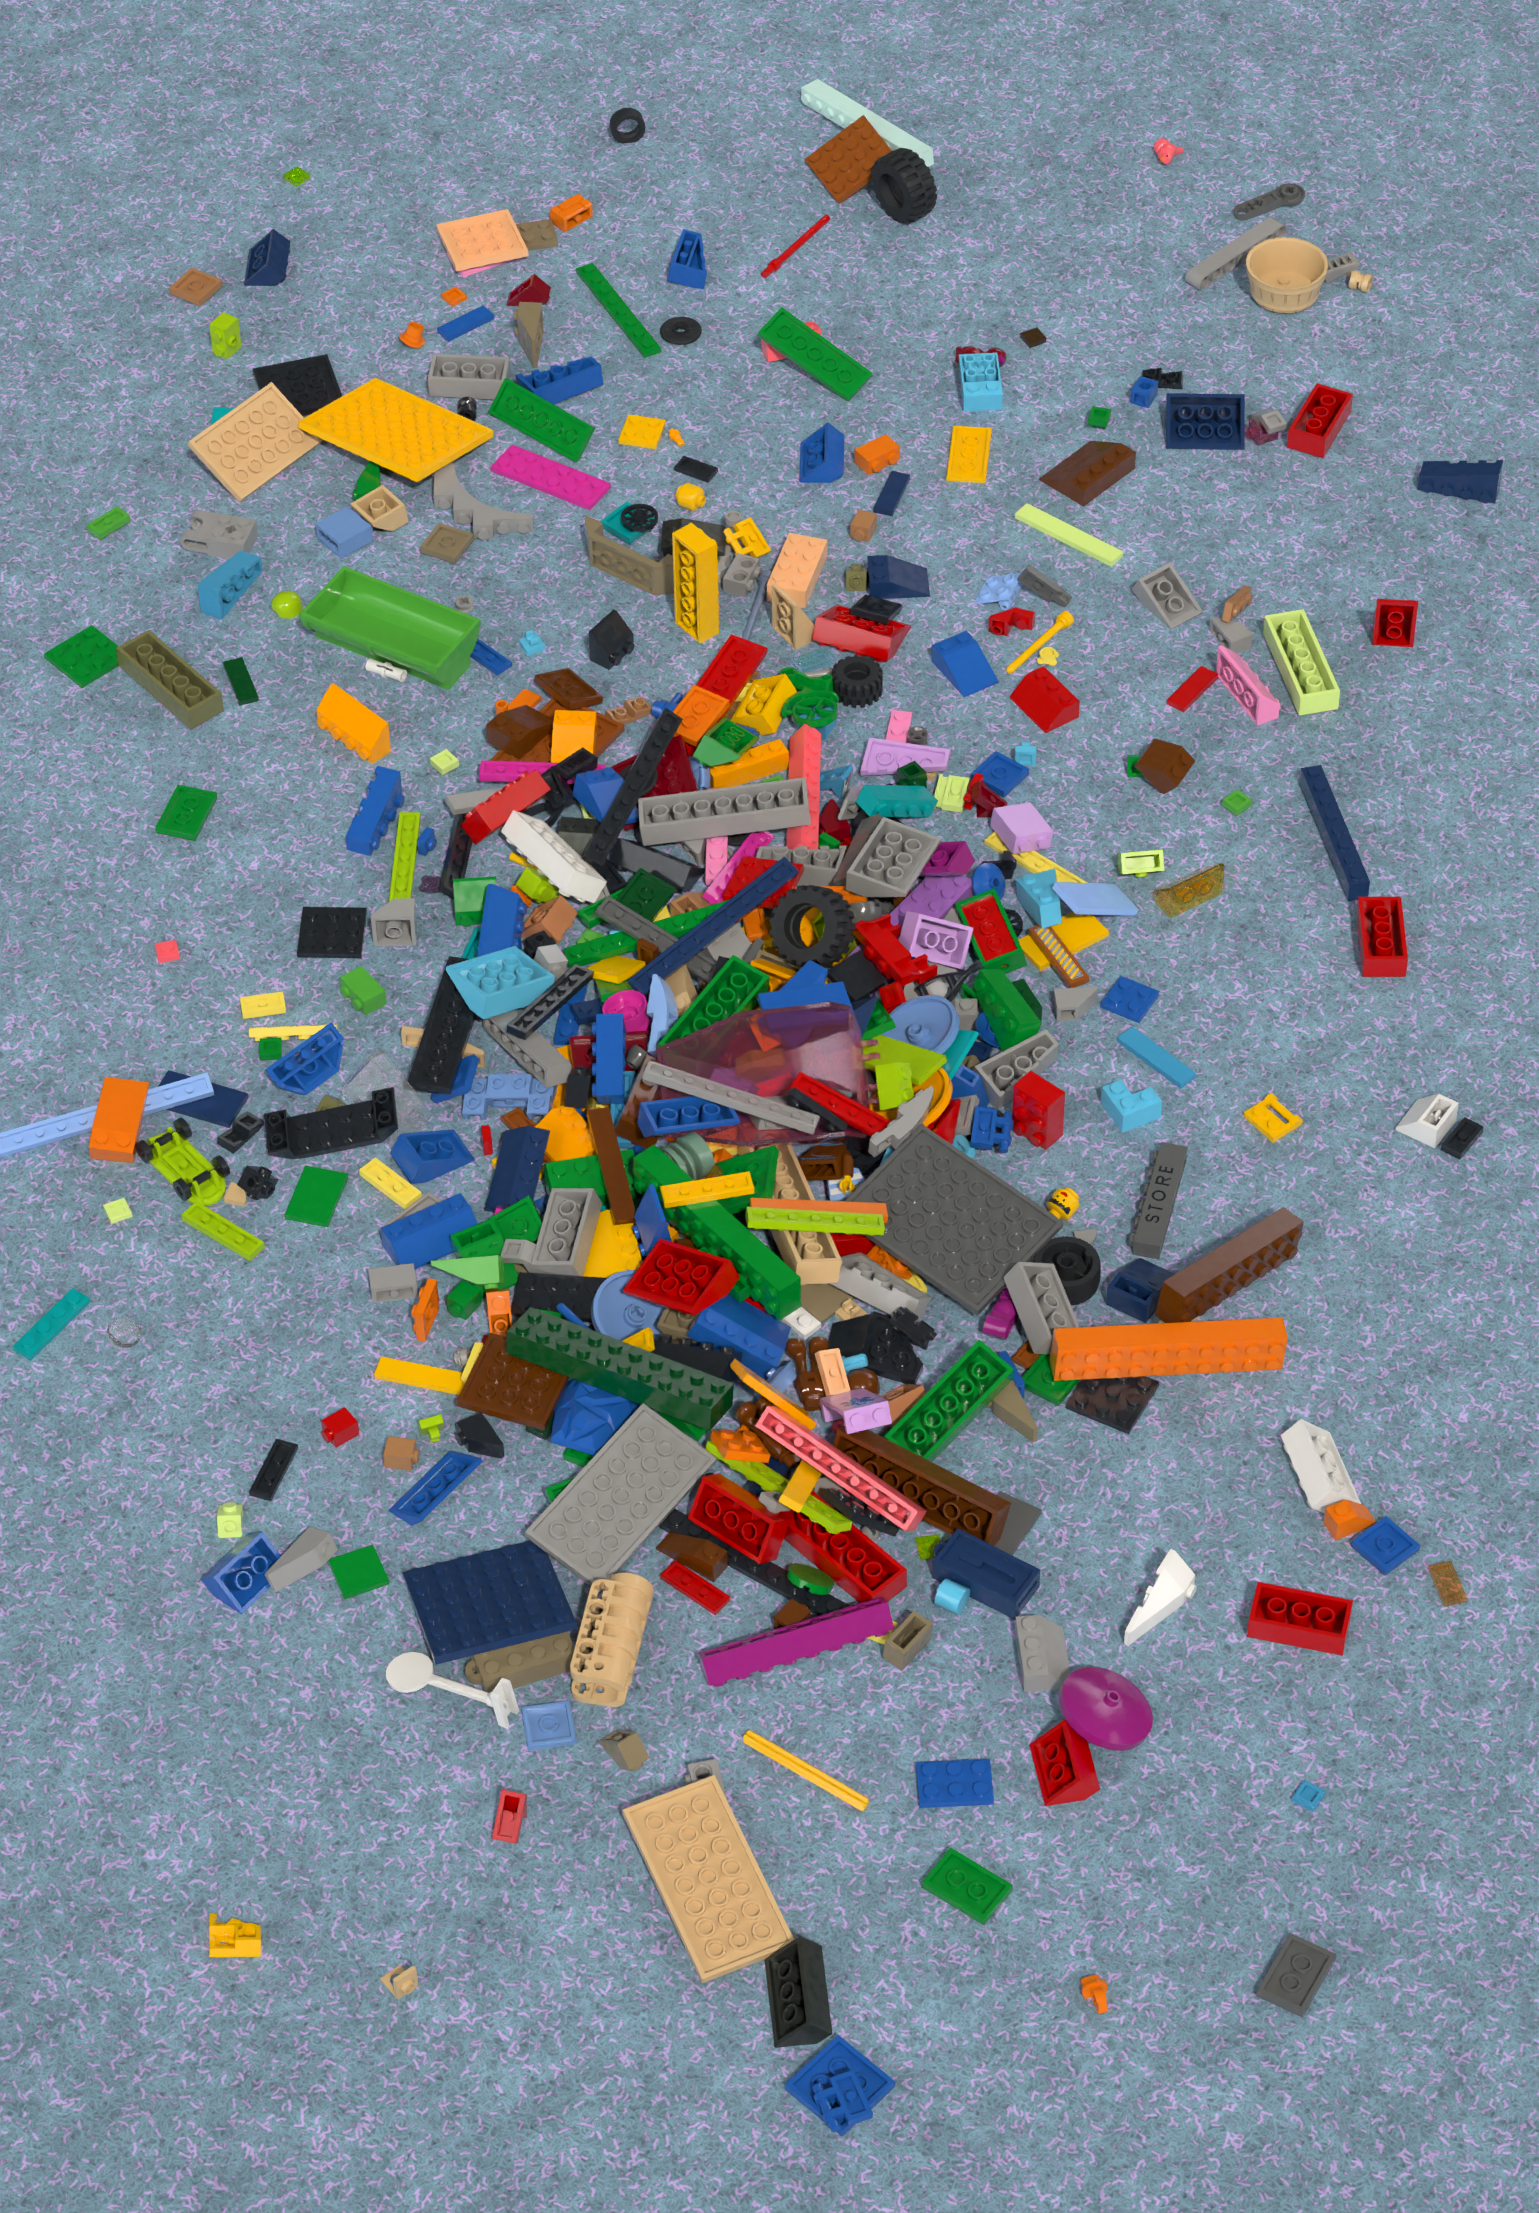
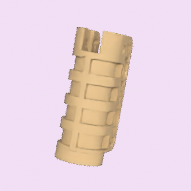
(613, 1641)

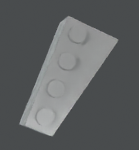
(819, 864)
(1011, 1065)
(879, 1286)

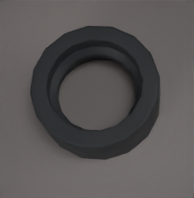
(627, 114)

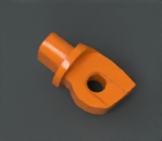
(1095, 1989)

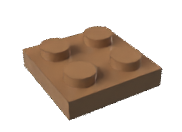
(195, 286)

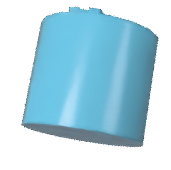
(952, 1596)

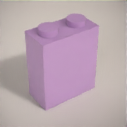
(1021, 828)

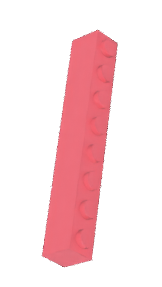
(805, 762)
(841, 1468)

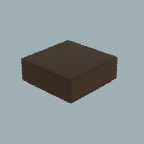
(1033, 337)

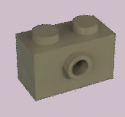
(907, 1640)

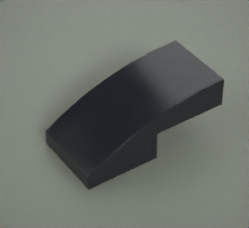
(242, 1130)

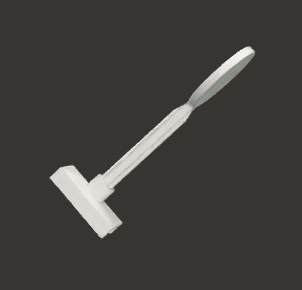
(415, 1670)

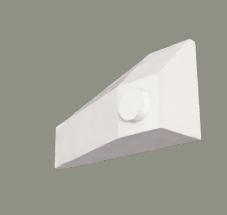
(1170, 1591)

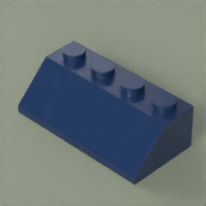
(517, 1167)

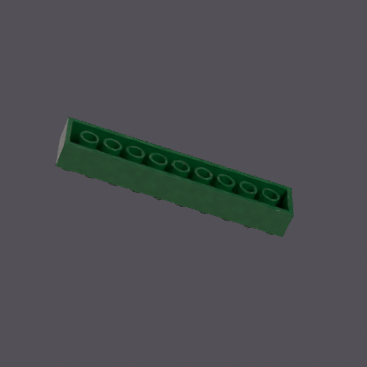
(620, 1368)

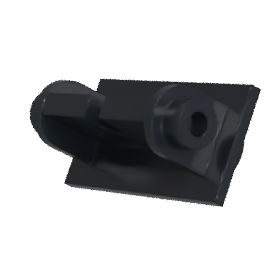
(919, 1334)

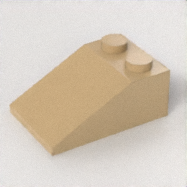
(790, 619)
(683, 989)

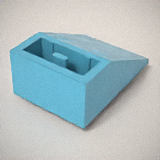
(980, 382)

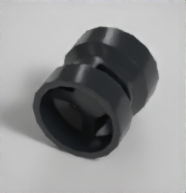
(467, 408)

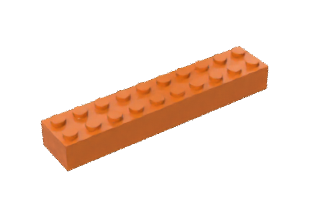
(1168, 1349)

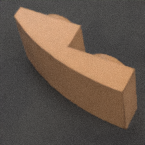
(632, 711)

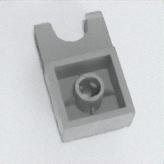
(219, 534)

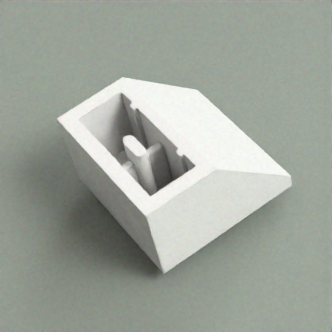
(1429, 1119)

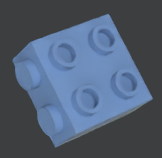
(344, 532)

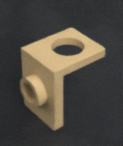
(403, 1983)

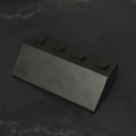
(798, 1994)

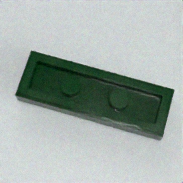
(240, 681)

